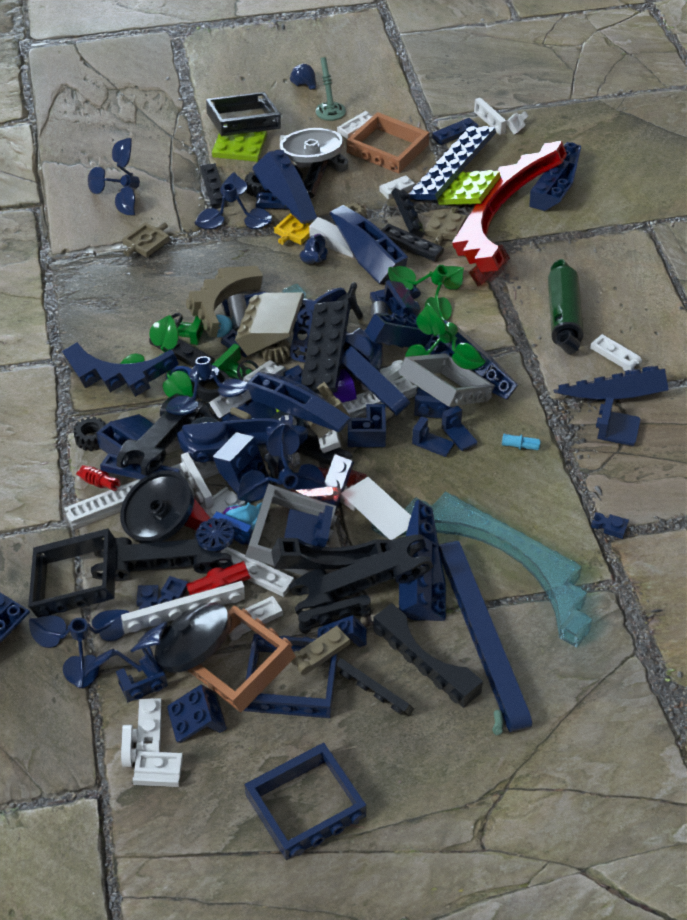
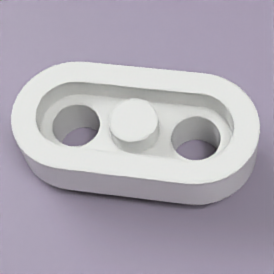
(128, 752)

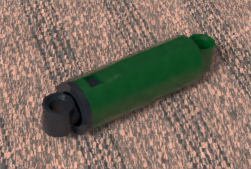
(565, 307)

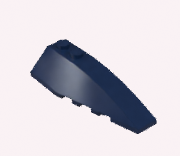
(281, 178)

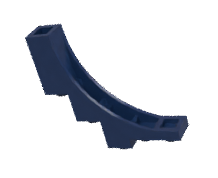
(114, 375)

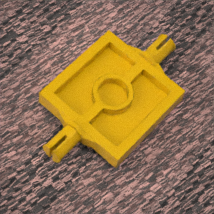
(293, 230)

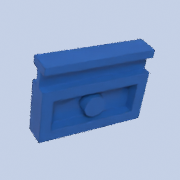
(242, 530)

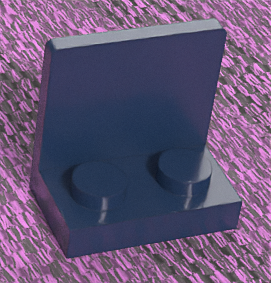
(309, 527)
(195, 712)

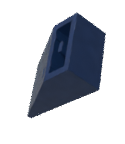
(117, 432)
(238, 457)

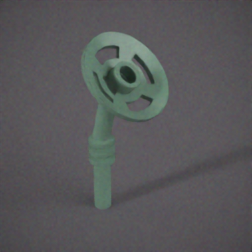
(329, 105)

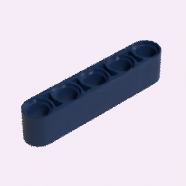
(374, 381)

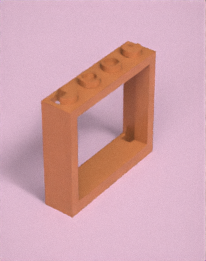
(417, 136)
(262, 676)

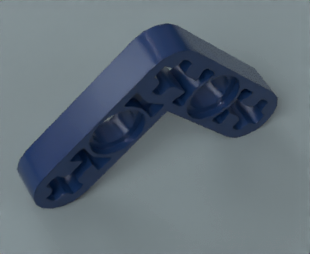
(296, 342)

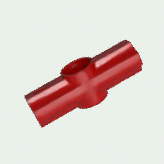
(219, 577)

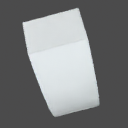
(332, 236)

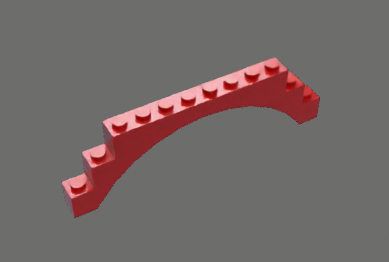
(472, 237)

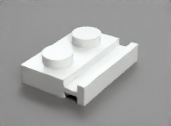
(221, 501)
(157, 769)

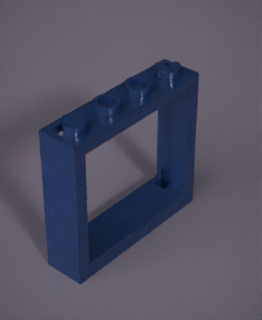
(290, 704)
(290, 770)

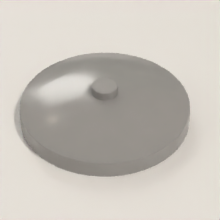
(312, 145)

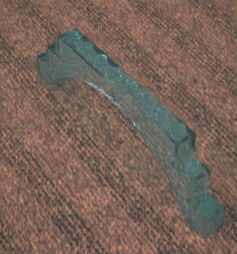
(553, 571)

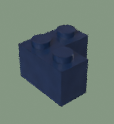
(368, 430)

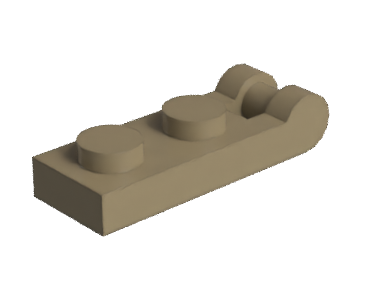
(320, 650)

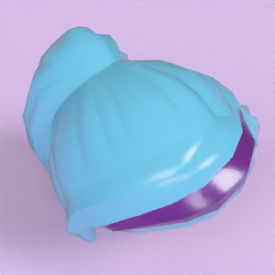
(246, 514)

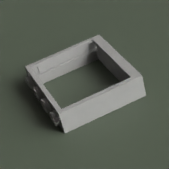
(422, 372)
(289, 500)

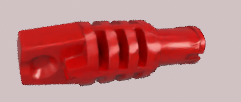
(97, 478)

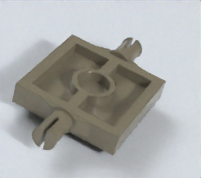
(445, 225)
(146, 239)

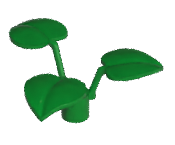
(449, 276)
(432, 323)
(165, 334)

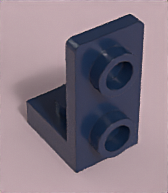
(456, 430)
(429, 441)
(350, 627)
(135, 691)

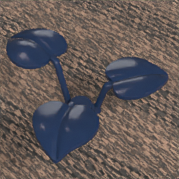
(96, 178)
(231, 190)
(205, 371)
(281, 442)
(50, 628)
(148, 663)

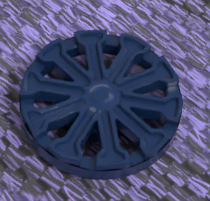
(215, 534)

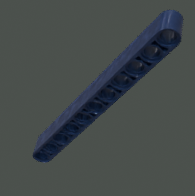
(485, 637)

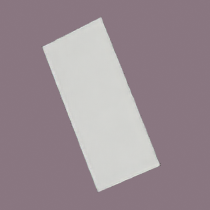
(378, 508)

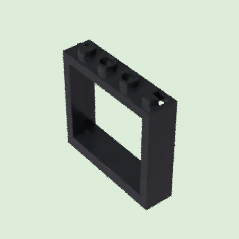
(247, 124)
(68, 549)

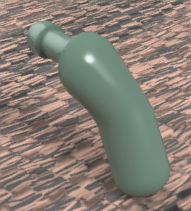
(498, 726)

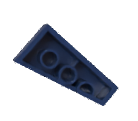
(396, 330)

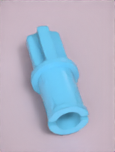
(521, 442)

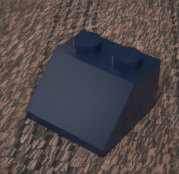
(400, 299)

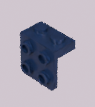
(428, 406)
(616, 426)

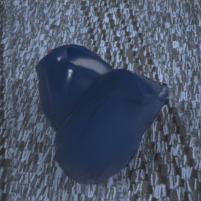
(303, 75)
(314, 250)

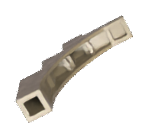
(214, 291)

